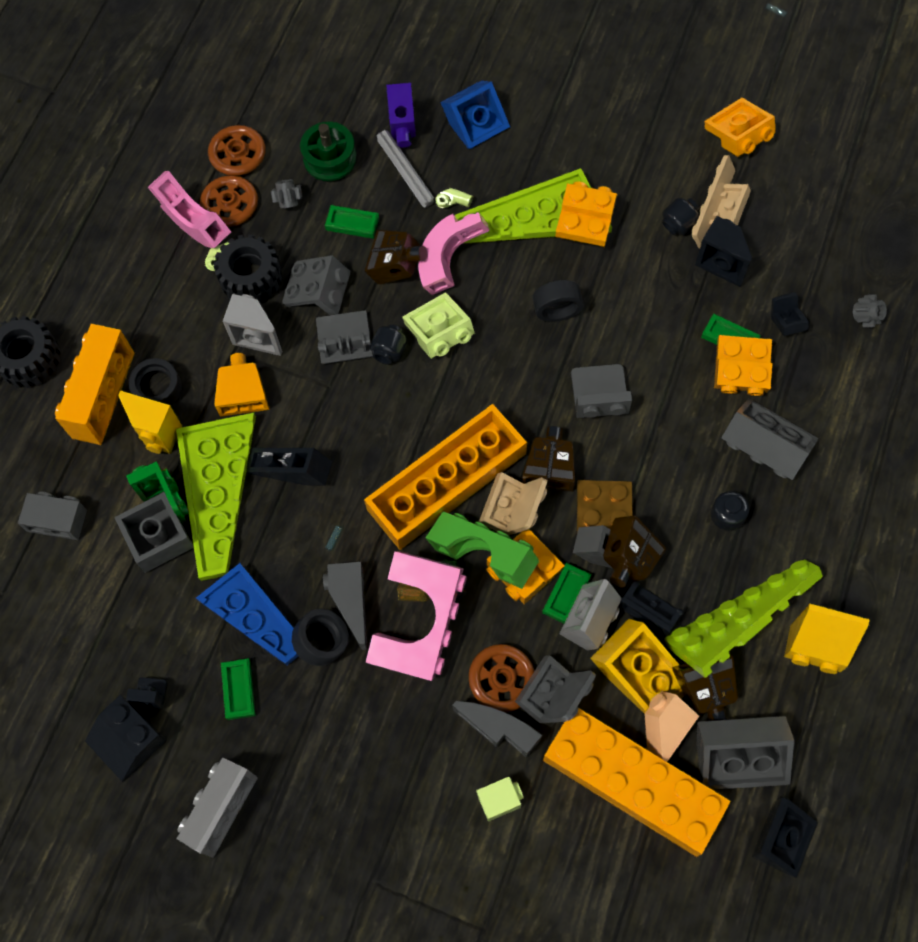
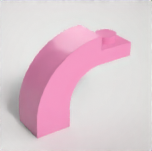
(197, 222)
(440, 246)

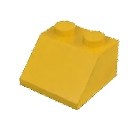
(152, 421)

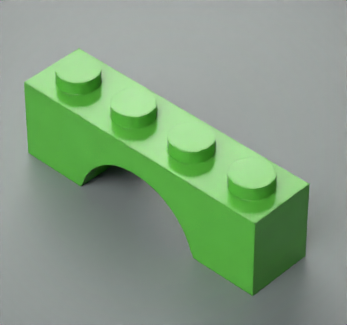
(509, 559)

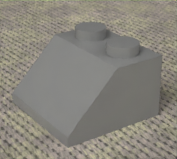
(250, 326)
(592, 614)

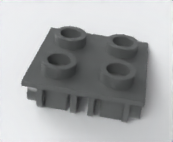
(343, 337)

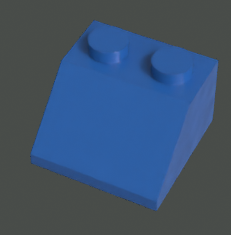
(475, 113)

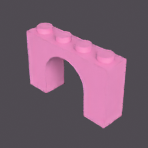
(422, 656)

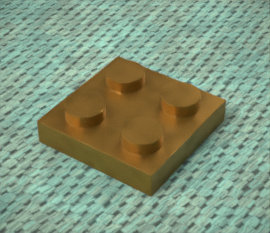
(602, 502)

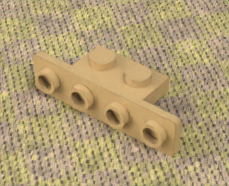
(722, 200)

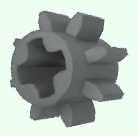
(286, 193)
(869, 311)

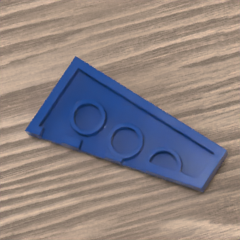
(251, 612)

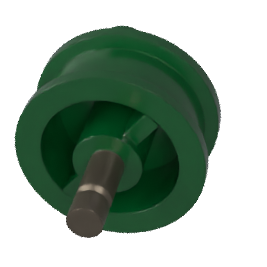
(328, 151)

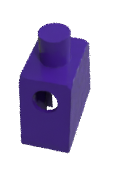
(401, 113)

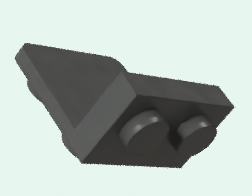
(317, 282)
(600, 391)
(554, 692)

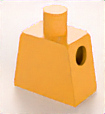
(239, 388)

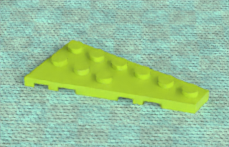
(526, 212)
(214, 474)
(739, 619)

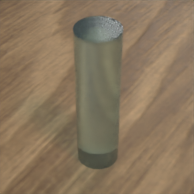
(776, 10)
(333, 538)

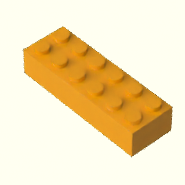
(446, 476)
(637, 782)

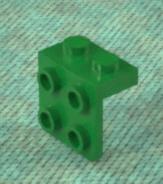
(152, 481)

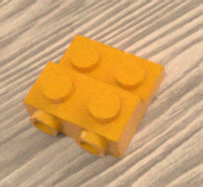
(741, 126)
(586, 213)
(743, 365)
(547, 569)

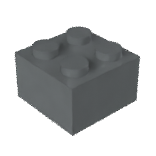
(153, 532)

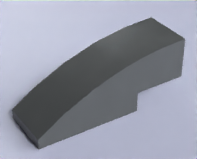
(498, 726)

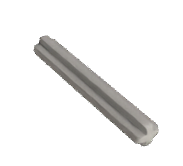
(405, 169)

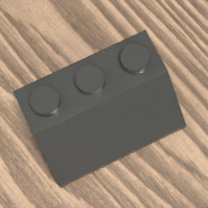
(769, 439)
(745, 752)

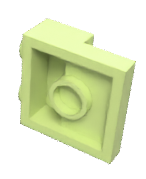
(439, 325)

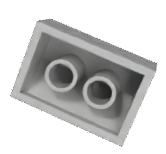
(216, 807)

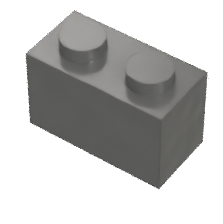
(52, 515)

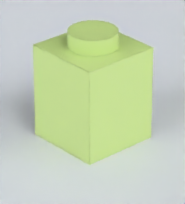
(500, 798)

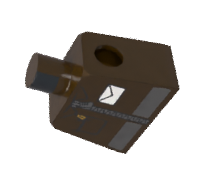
(393, 256)
(551, 460)
(631, 550)
(709, 693)

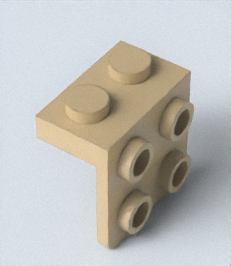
(512, 504)

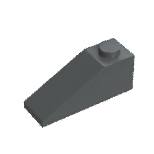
(347, 591)

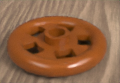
(237, 132)
(232, 182)
(478, 673)

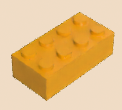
(94, 384)

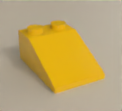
(824, 638)
(637, 664)

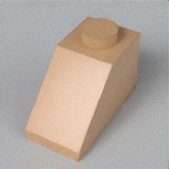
(667, 724)

